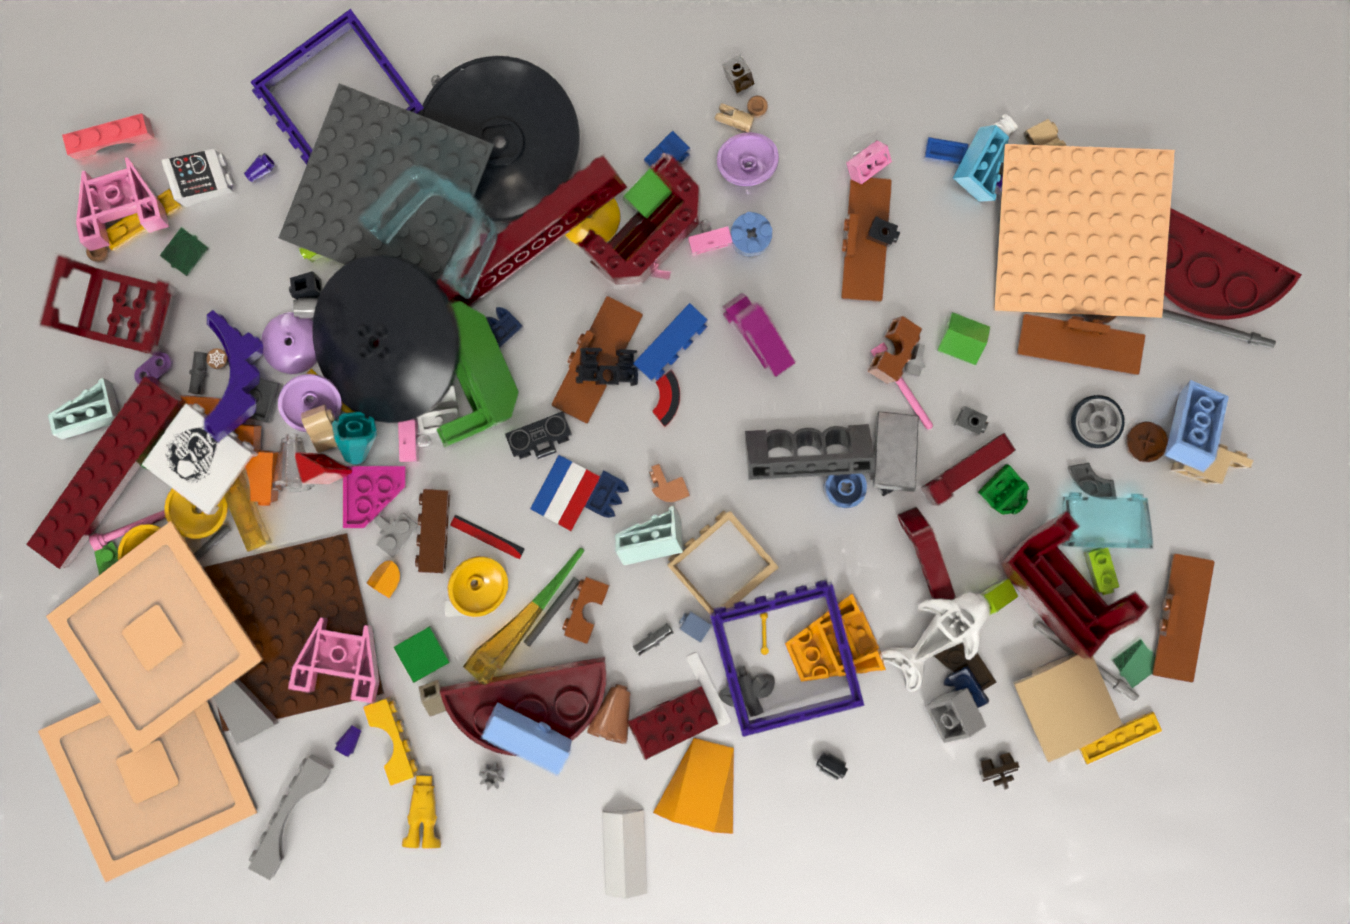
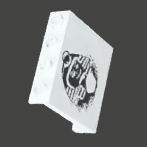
(196, 462)

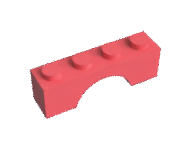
(125, 130)

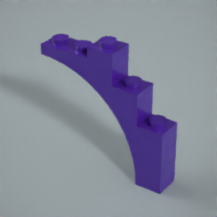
(236, 402)

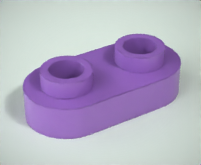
(152, 369)

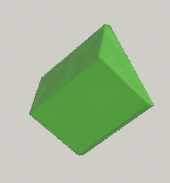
(647, 194)
(964, 338)

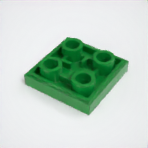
(421, 654)

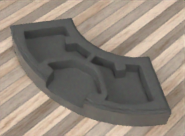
(1090, 482)

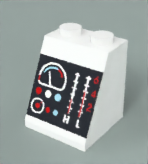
(197, 176)

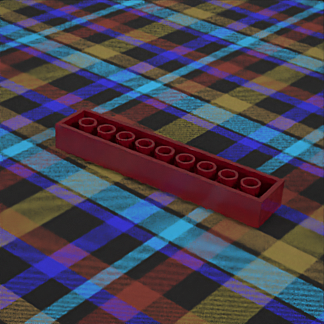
(541, 227)
(106, 472)

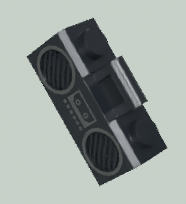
(527, 438)

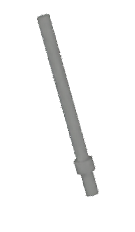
(1118, 684)

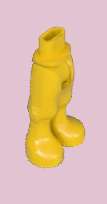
(422, 810)

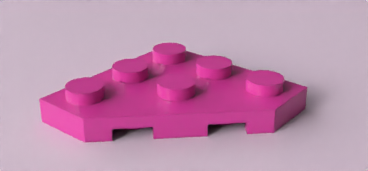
(369, 492)

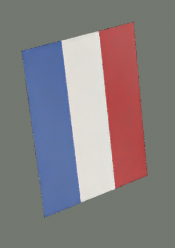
(565, 492)

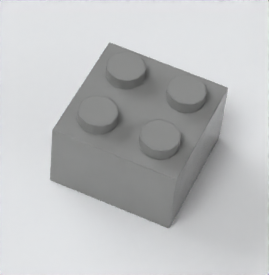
(955, 715)

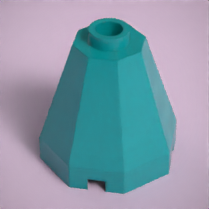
(354, 436)

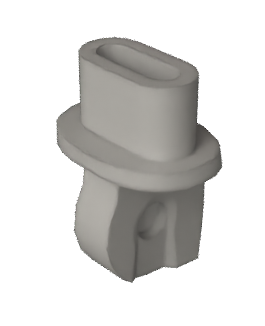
(915, 365)

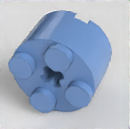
(747, 223)
(842, 499)

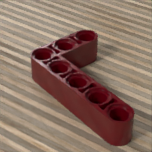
(943, 486)
(928, 553)

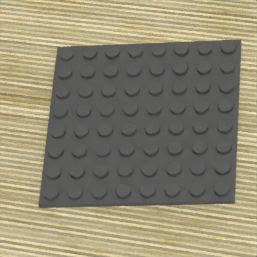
(356, 160)

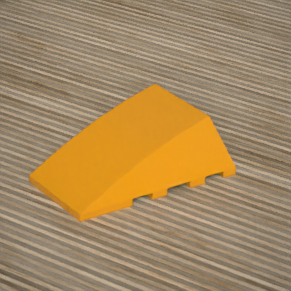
(817, 651)
(701, 789)

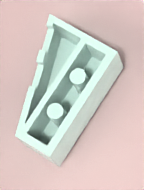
(87, 412)
(651, 539)

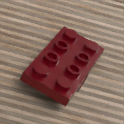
(672, 722)

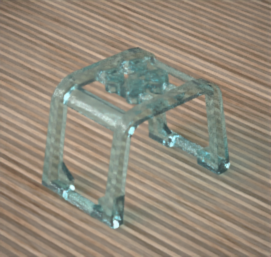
(431, 185)

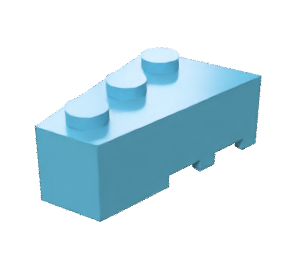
(982, 163)

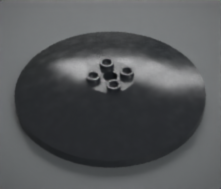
(528, 109)
(414, 332)

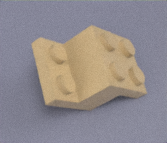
(1217, 470)

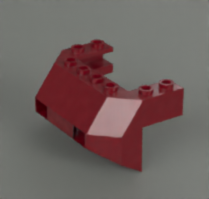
(648, 242)
(1063, 594)

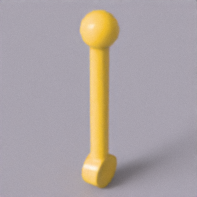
(764, 650)

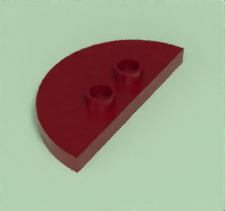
(1218, 275)
(556, 695)

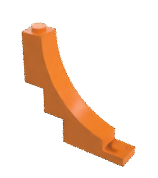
(260, 467)

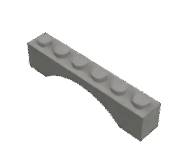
(270, 853)

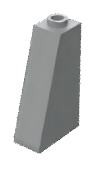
(243, 711)

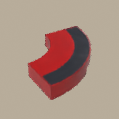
(668, 399)

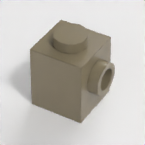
(431, 698)

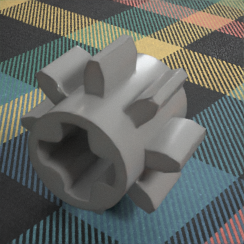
(490, 782)

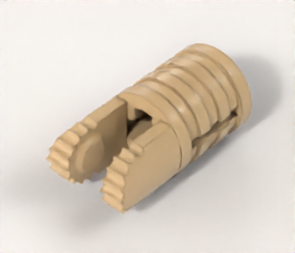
(734, 117)

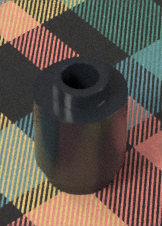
(831, 766)

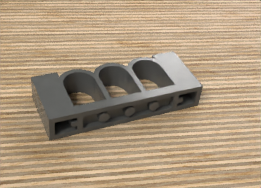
(855, 438)

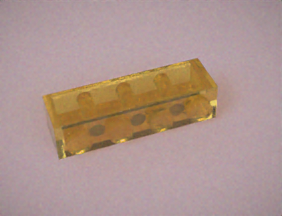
(246, 515)

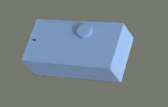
(1197, 426)
(527, 738)

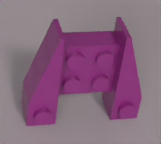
(758, 333)

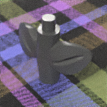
(752, 689)

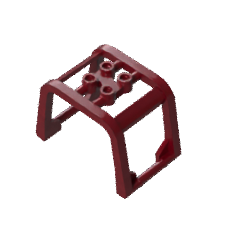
(150, 339)

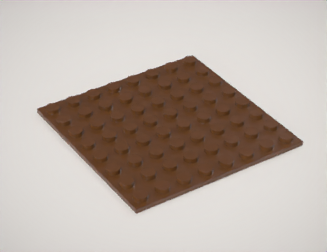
(278, 604)

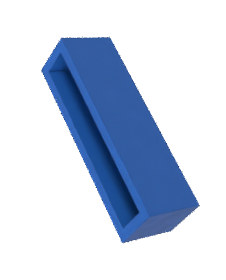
(671, 342)

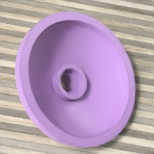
(745, 151)
(295, 357)
(293, 399)

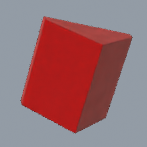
(319, 468)

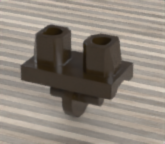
(990, 772)

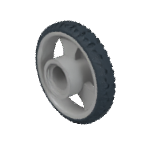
(1099, 403)

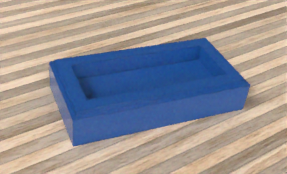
(945, 150)

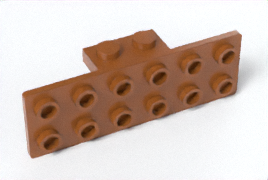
(864, 258)
(609, 331)
(1081, 343)
(1183, 617)

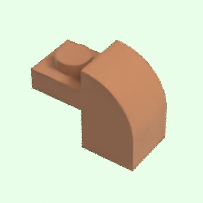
(670, 491)

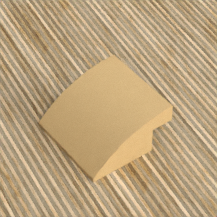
(1067, 705)

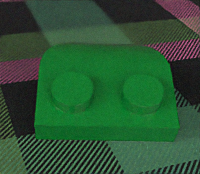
(1005, 491)

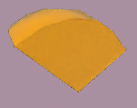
(385, 578)

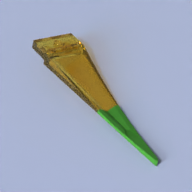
(499, 648)

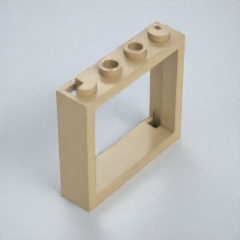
(707, 531)

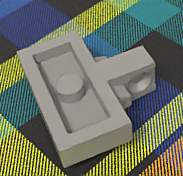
(395, 532)

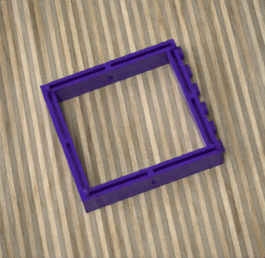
(307, 51)
(760, 605)

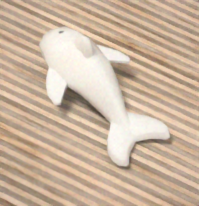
(954, 623)

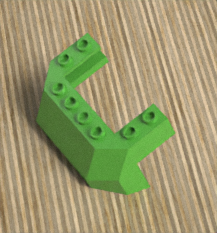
(482, 377)

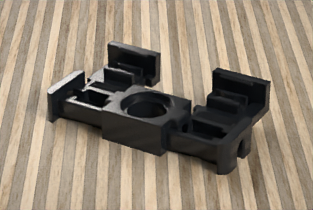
(620, 373)

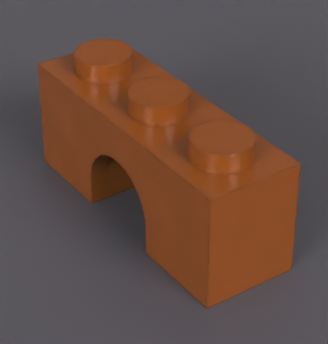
(904, 336)
(578, 626)

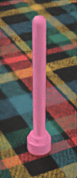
(907, 392)
(99, 540)

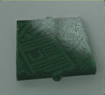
(184, 251)
(1135, 663)

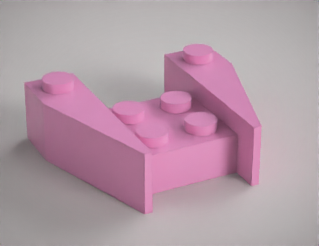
(113, 198)
(340, 656)

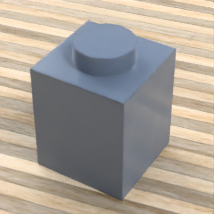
(694, 626)

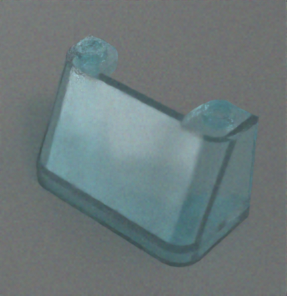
(1109, 521)

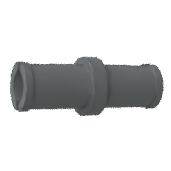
(197, 373)
(653, 639)

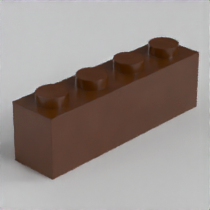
(434, 531)

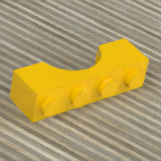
(383, 716)

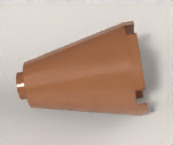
(612, 716)

